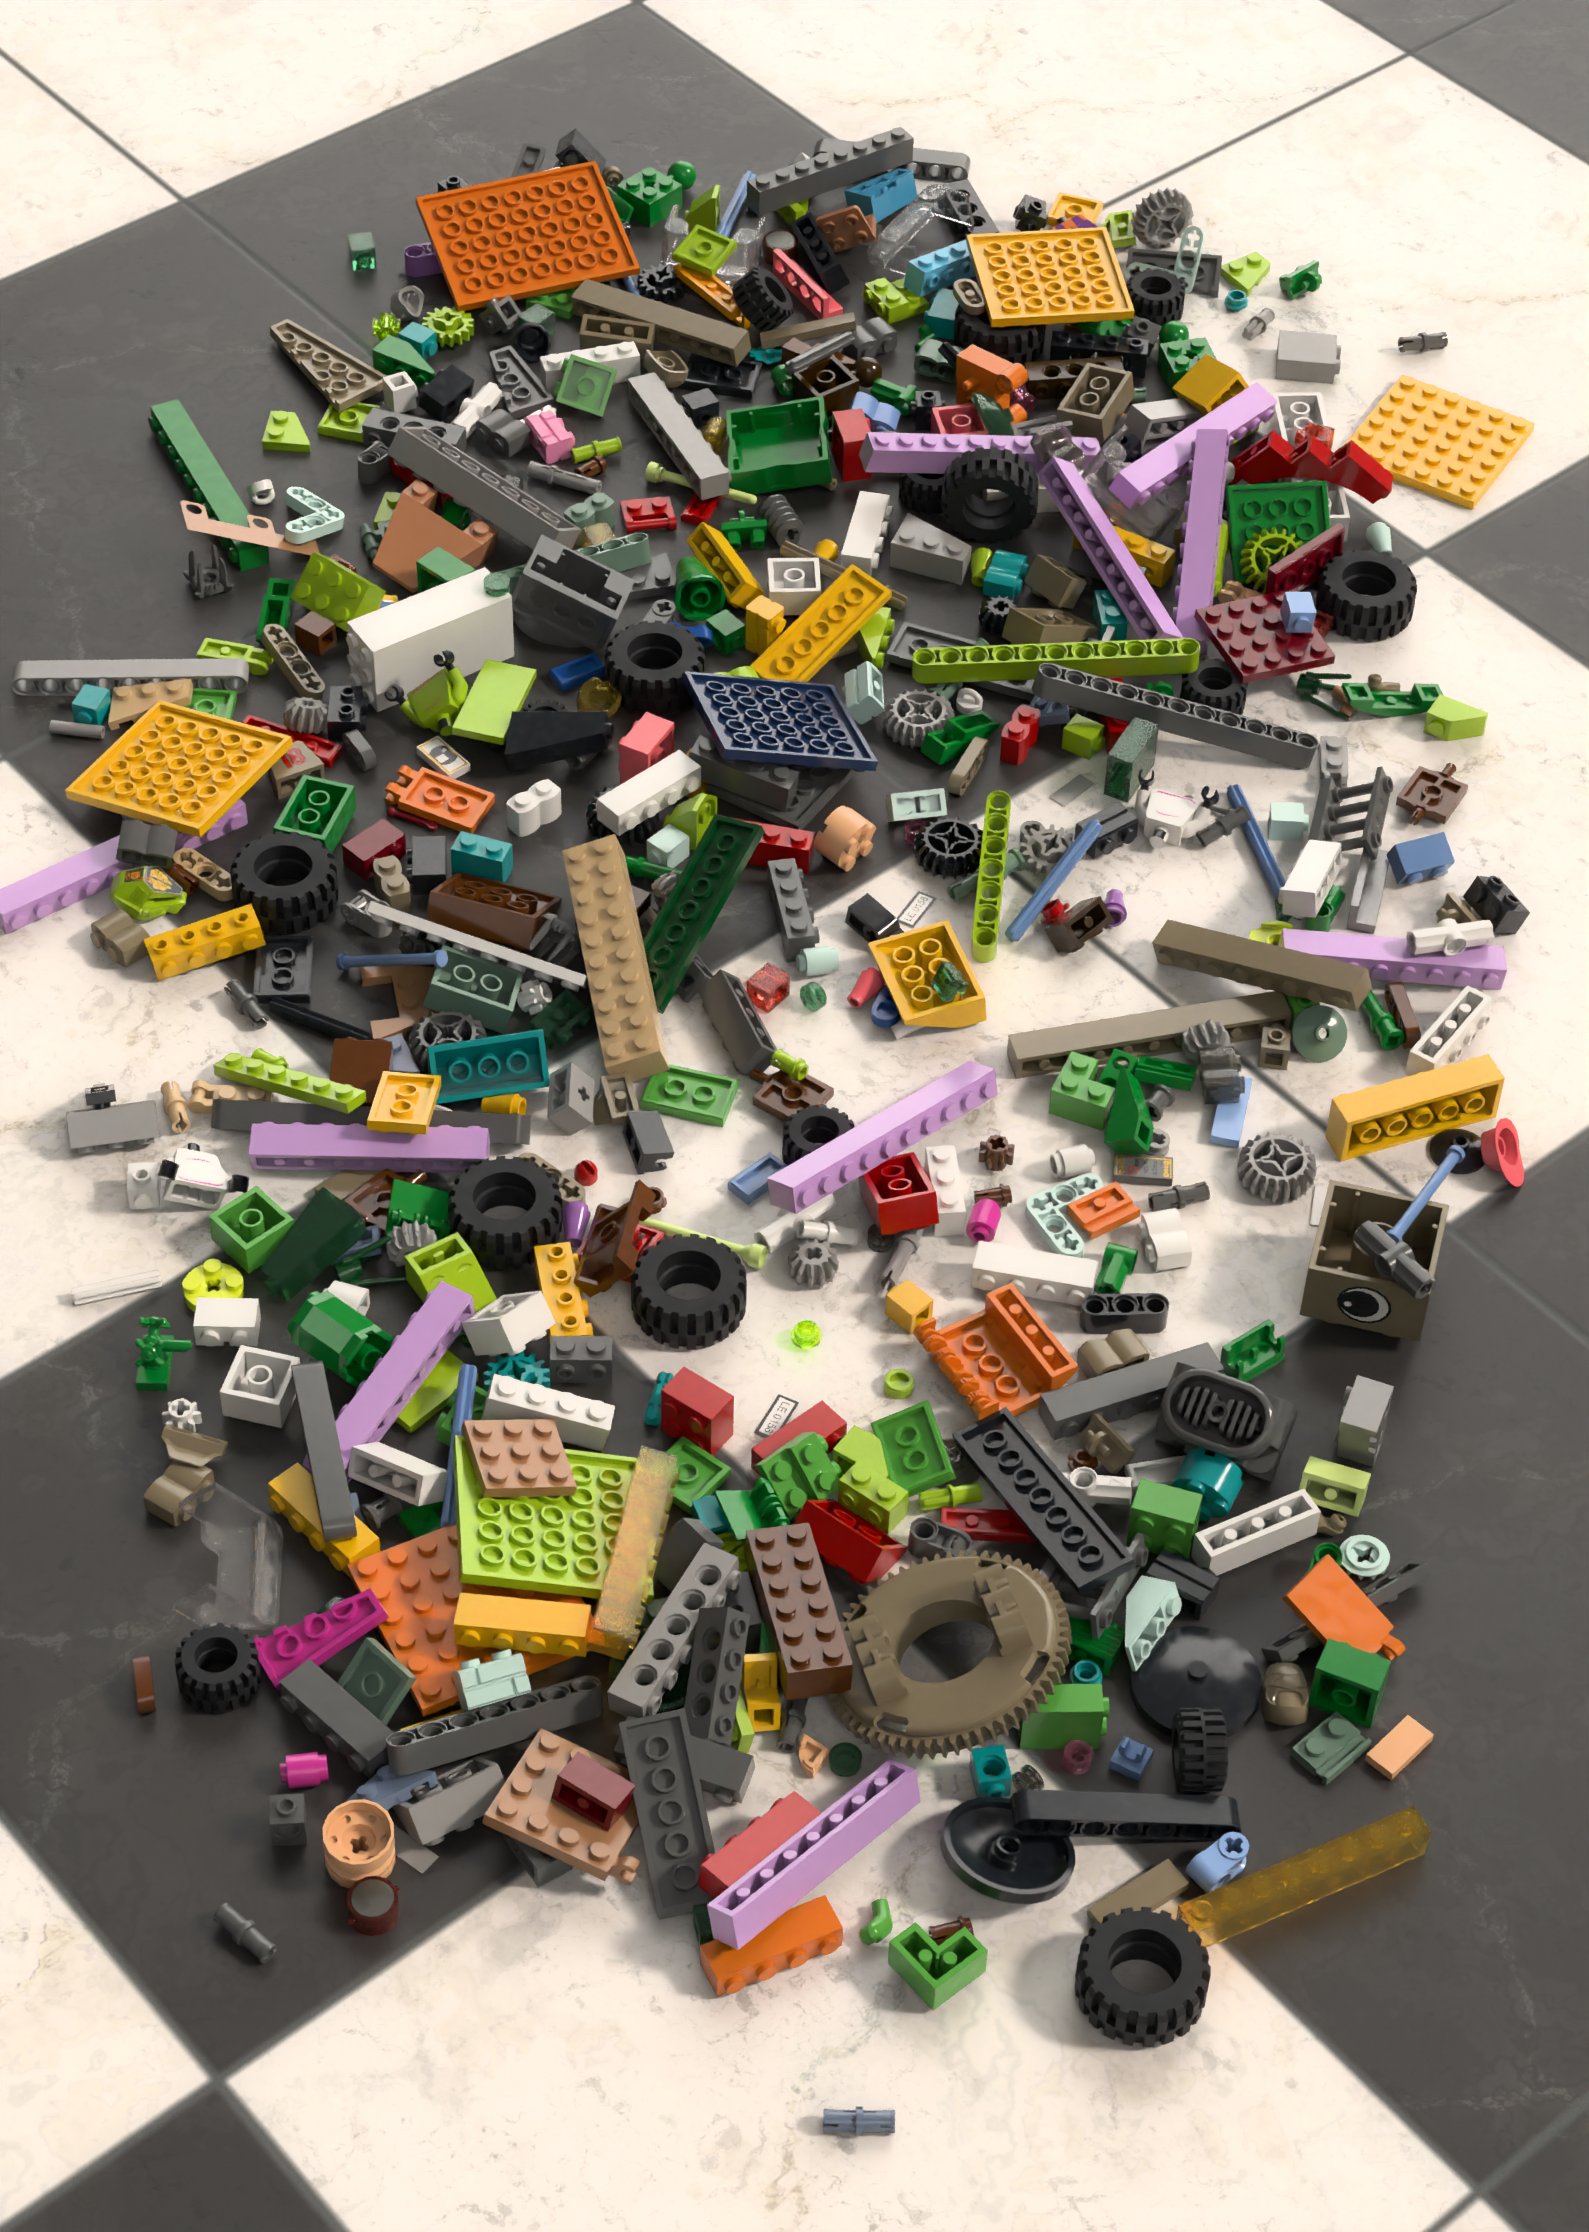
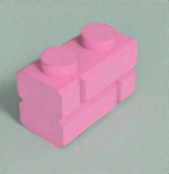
(550, 436)

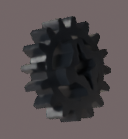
(661, 283)

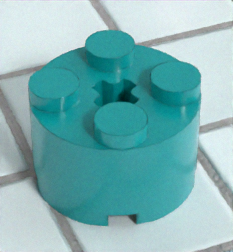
(1214, 1478)

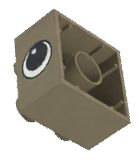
(1342, 1277)

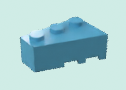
(883, 194)

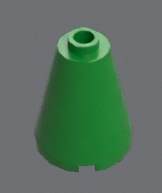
(697, 590)

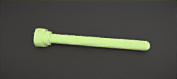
(657, 473)
(752, 1254)

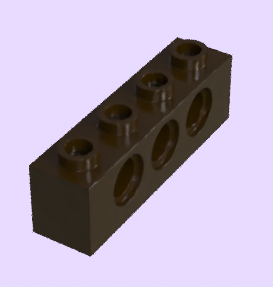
(1056, 377)

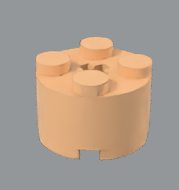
(845, 837)

